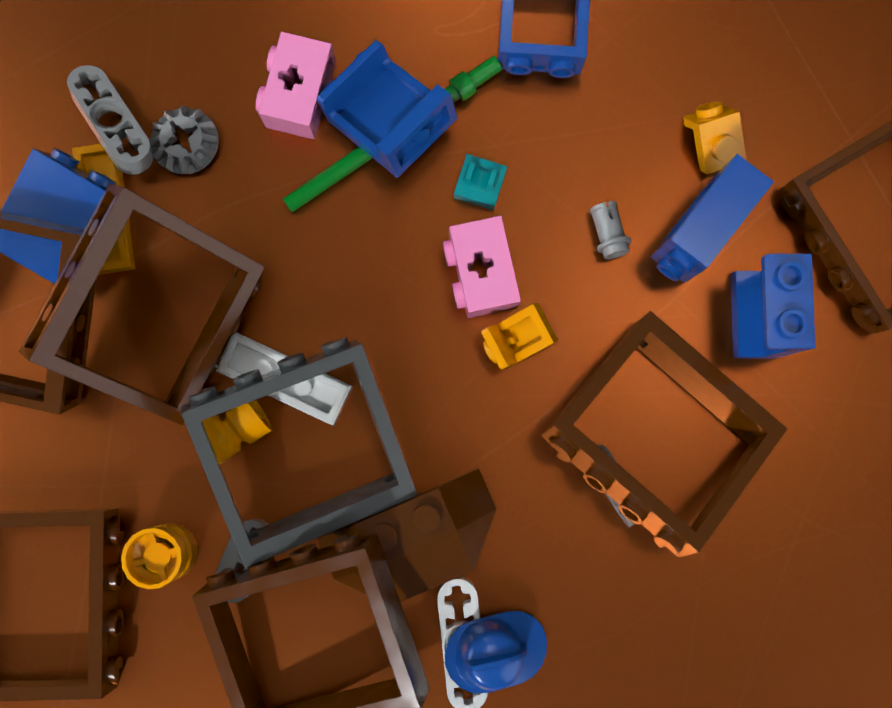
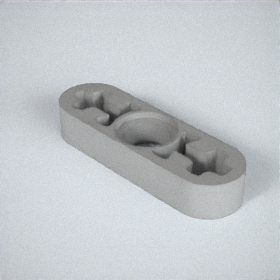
(109, 102)

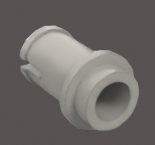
(610, 230)

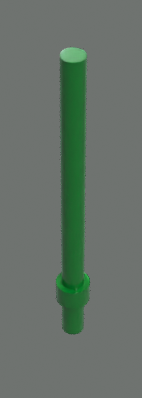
(460, 88)

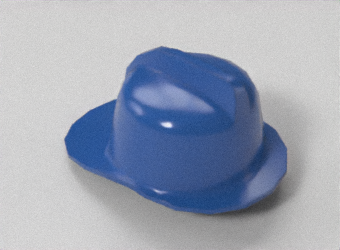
(495, 652)

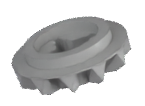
(202, 142)

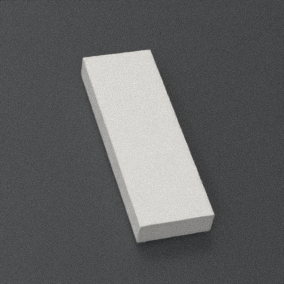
(319, 396)

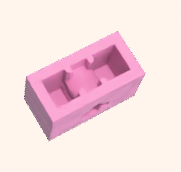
(292, 61)
(485, 242)

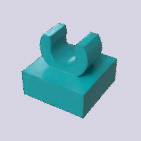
(480, 182)

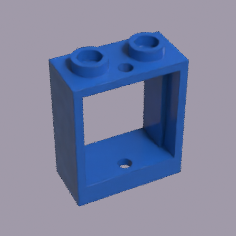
(555, 59)
(711, 220)

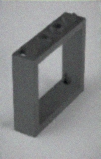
(323, 517)

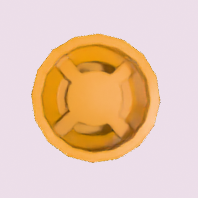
(234, 426)
(159, 555)

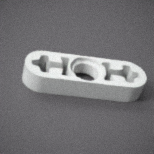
(446, 610)

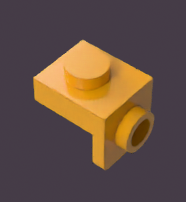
(716, 135)
(518, 336)

